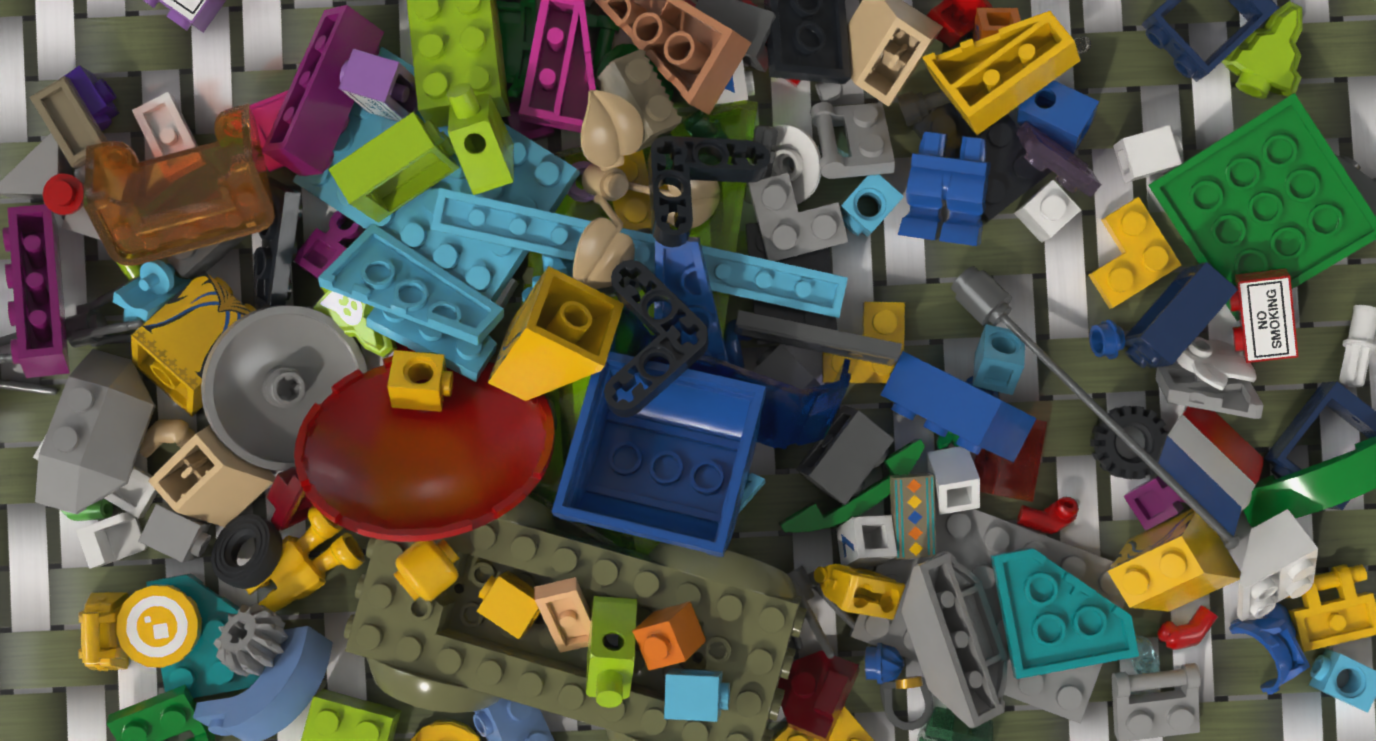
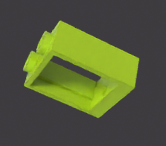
(395, 167)

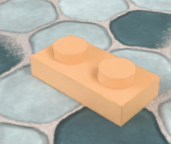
(565, 613)

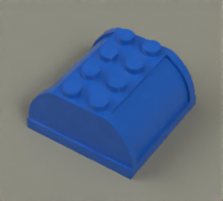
(671, 467)

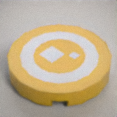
(158, 625)

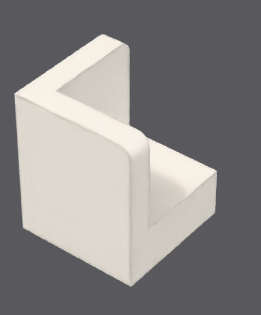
(111, 539)

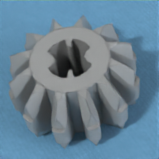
(250, 640)

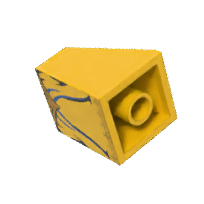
(180, 336)
(556, 337)
(1173, 564)

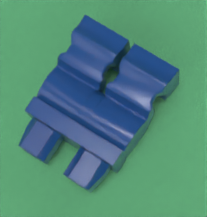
(942, 178)

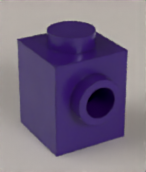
(95, 94)

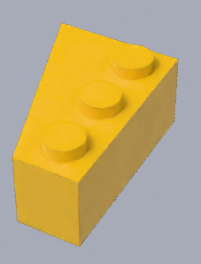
(1004, 69)

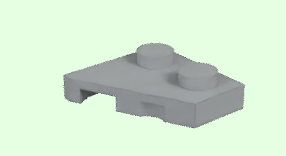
(1187, 389)

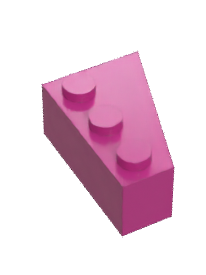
(559, 67)

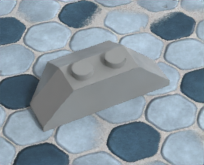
(93, 433)
(956, 639)

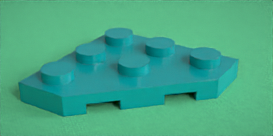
(1056, 618)
(201, 668)

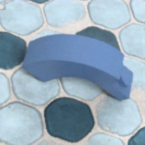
(276, 695)

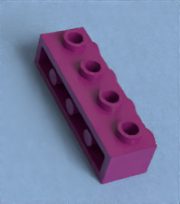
(315, 107)
(37, 291)

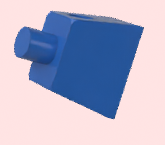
(1066, 117)

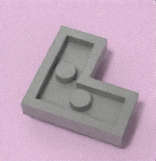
(785, 229)

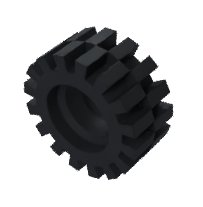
(1105, 442)

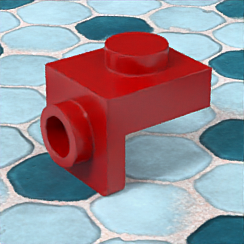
(956, 18)

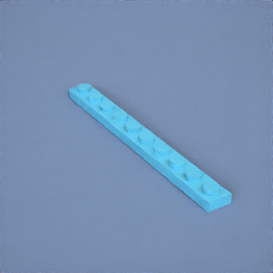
(559, 236)

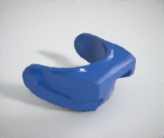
(1280, 643)

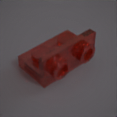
(1014, 478)

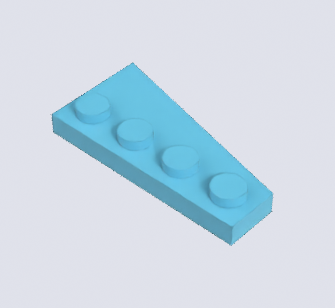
(405, 283)

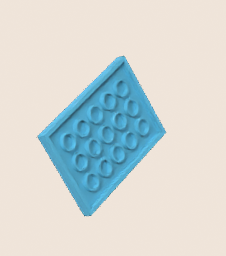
(487, 267)

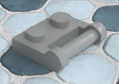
(865, 137)
(1156, 713)

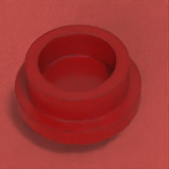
(63, 194)

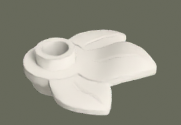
(1216, 362)

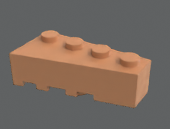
(683, 44)

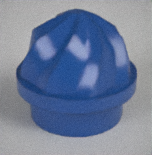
(883, 663)

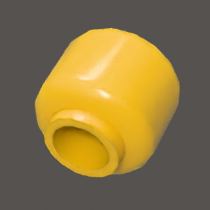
(426, 569)

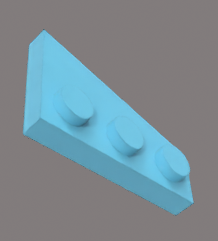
(459, 354)

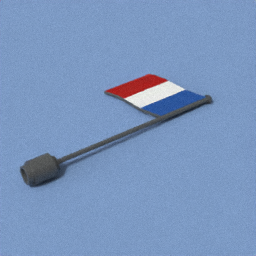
(1200, 454)

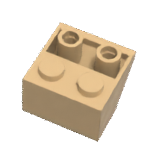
(887, 46)
(210, 480)

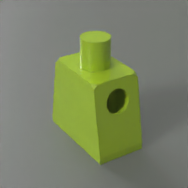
(480, 139)
(611, 668)

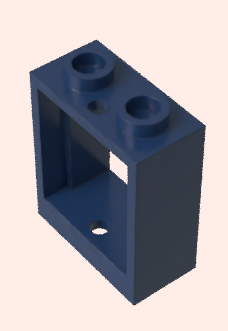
(1186, 59)
(1178, 316)
(1338, 400)

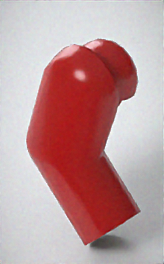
(1051, 518)
(1188, 634)

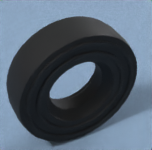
(261, 563)

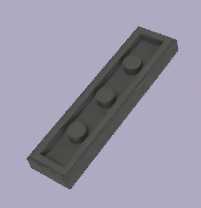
(817, 338)

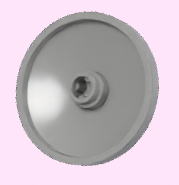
(269, 376)

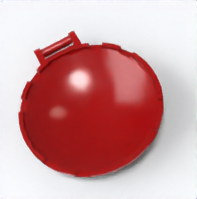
(421, 470)

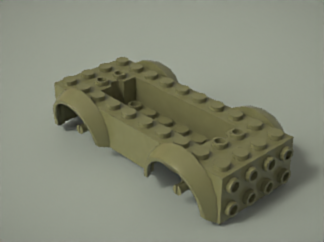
(459, 661)

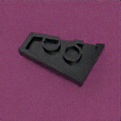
(278, 248)

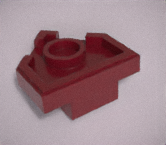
(288, 500)
(817, 693)

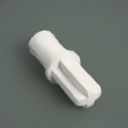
(1358, 346)

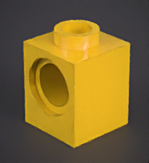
(416, 366)
(509, 603)

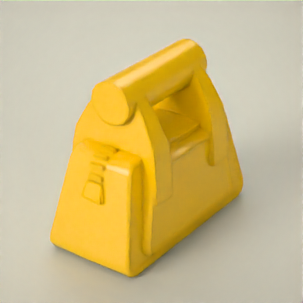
(860, 590)
(99, 641)

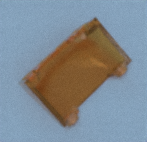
(180, 197)

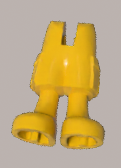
(300, 576)

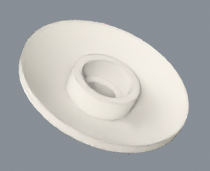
(798, 145)

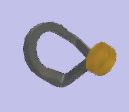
(904, 683)

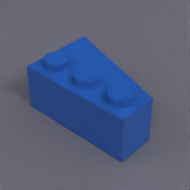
(957, 408)

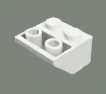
(1275, 565)

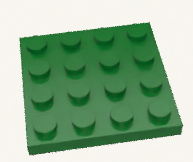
(1268, 199)

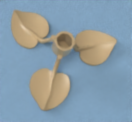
(607, 133)

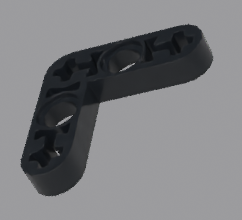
(687, 167)
(666, 345)

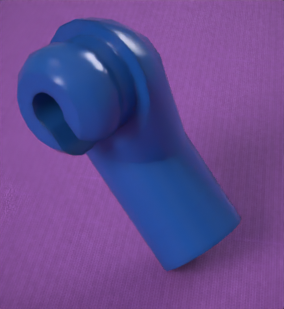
(733, 345)

